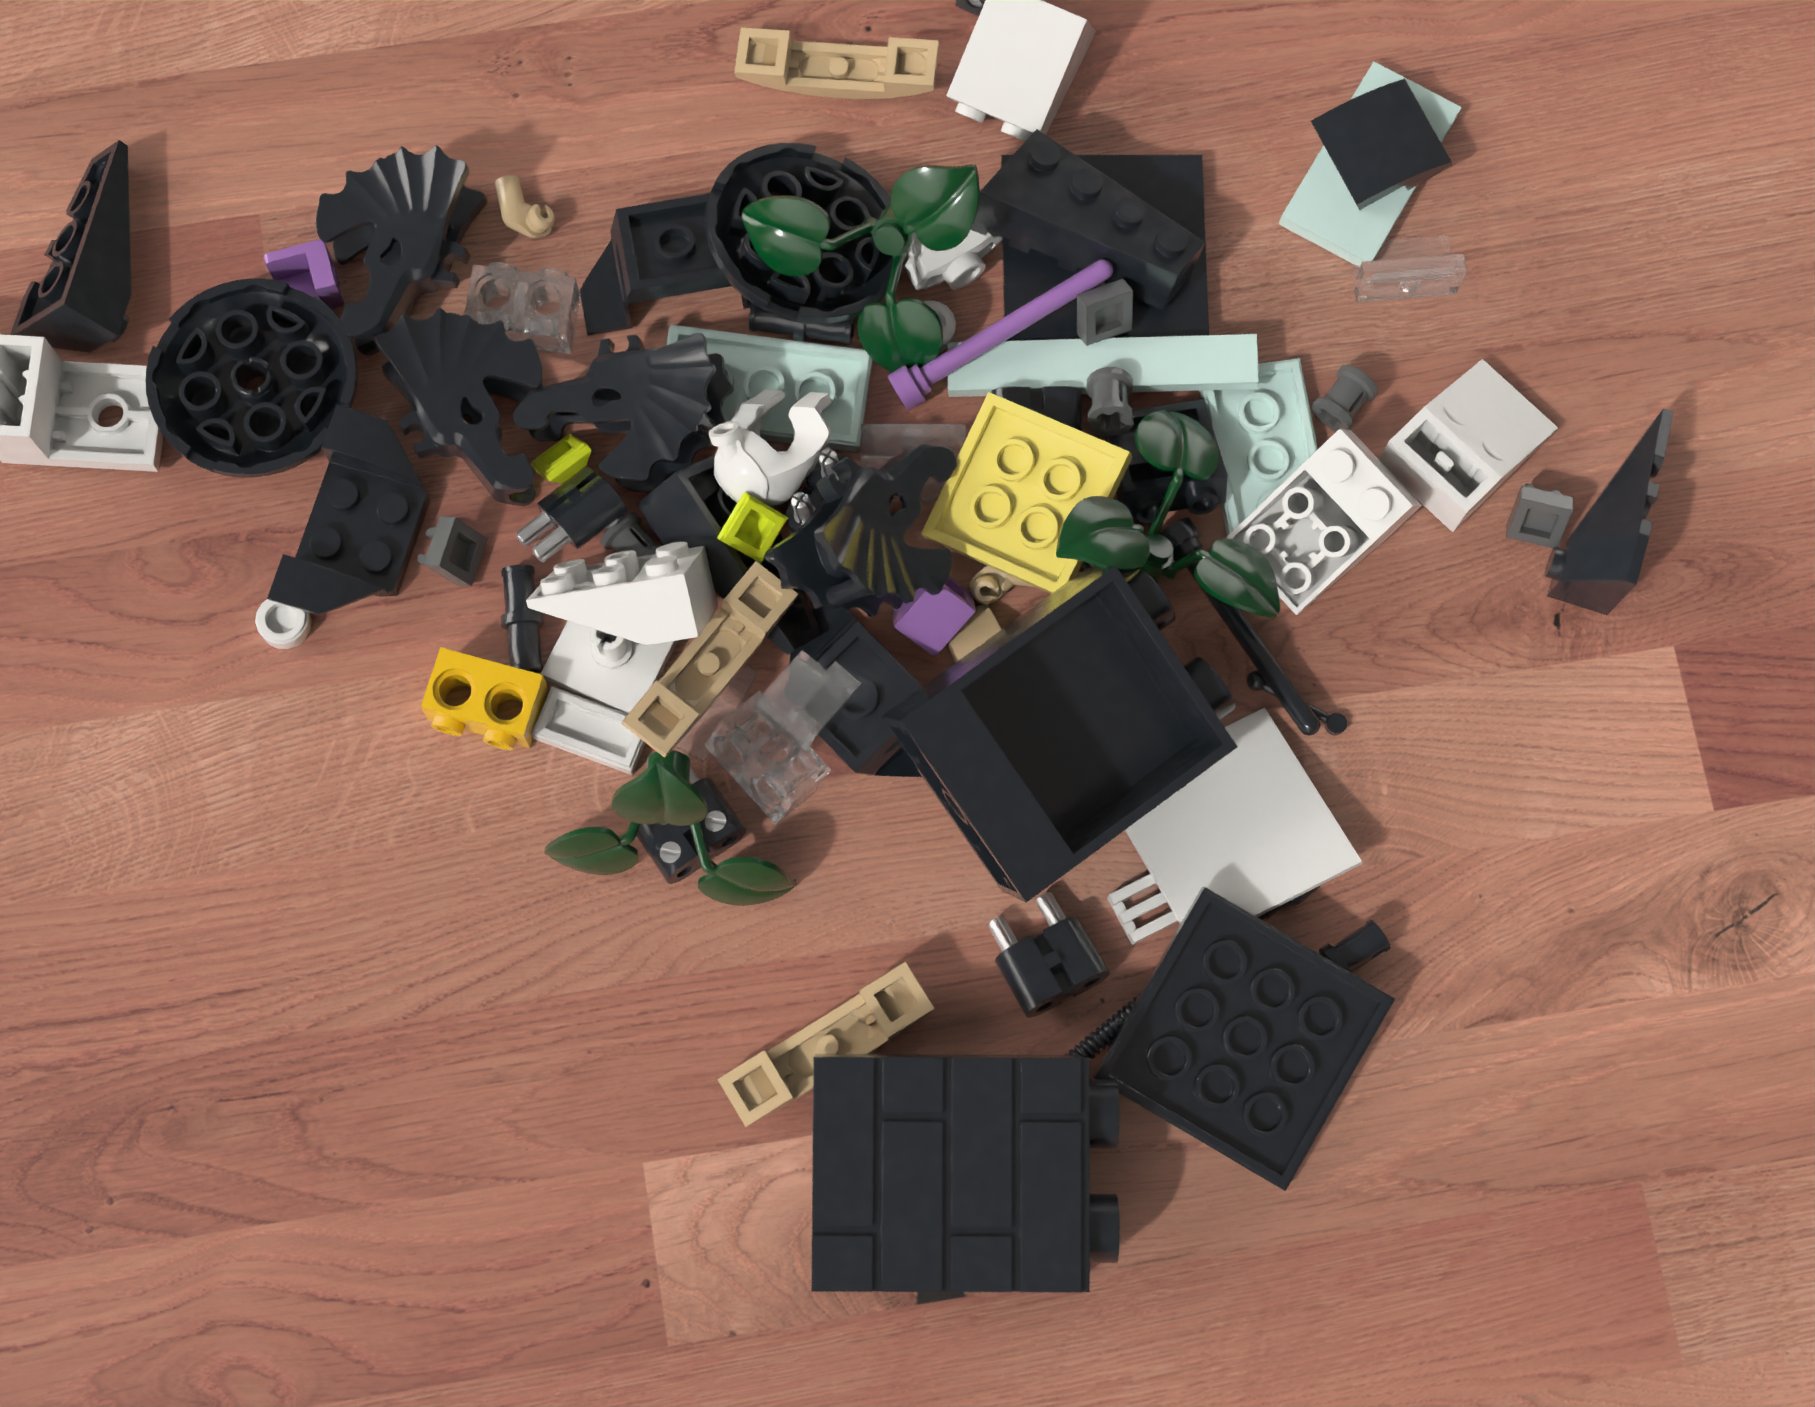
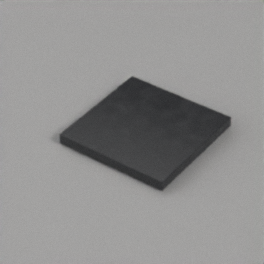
(1169, 185)
(1244, 1038)

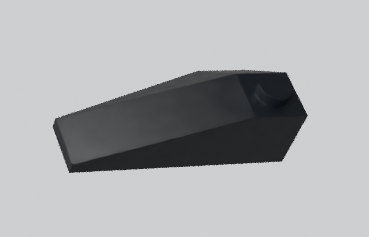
(90, 275)
(694, 510)
(1610, 542)

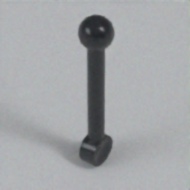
(1334, 723)

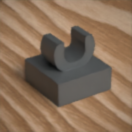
(1104, 311)
(1539, 516)
(454, 550)

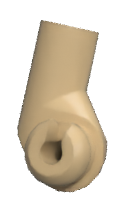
(519, 215)
(991, 584)

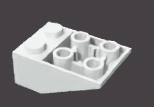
(1466, 444)
(1326, 518)
(632, 596)

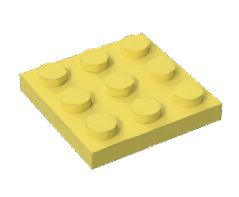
(1016, 489)

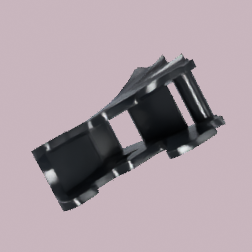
(411, 216)
(448, 373)
(656, 396)
(854, 547)

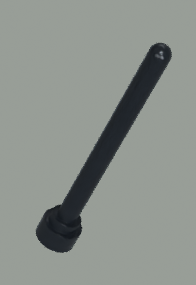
(1185, 540)

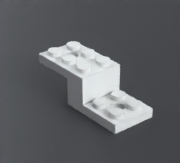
(55, 405)

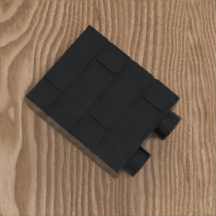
(1065, 728)
(959, 1173)

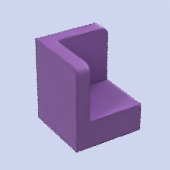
(307, 269)
(935, 618)

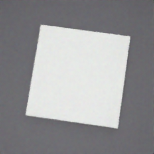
(1244, 828)

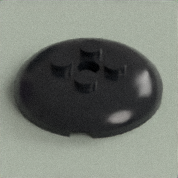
(845, 191)
(224, 342)

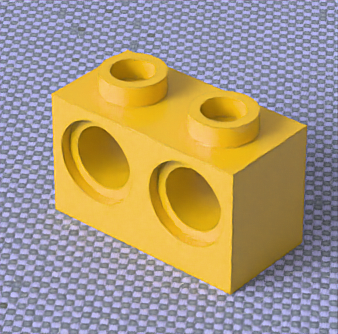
(490, 687)

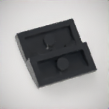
(1381, 142)

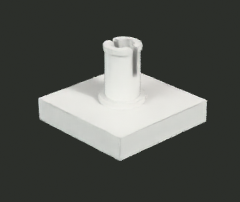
(605, 666)

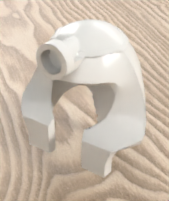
(752, 466)

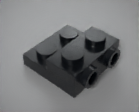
(1145, 485)

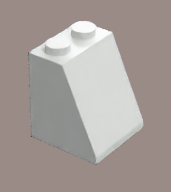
(1020, 64)

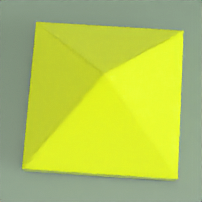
(562, 459)
(752, 527)

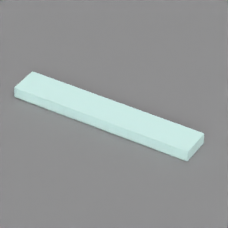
(1152, 362)

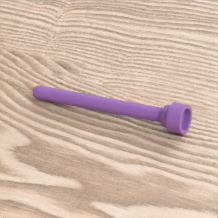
(915, 382)

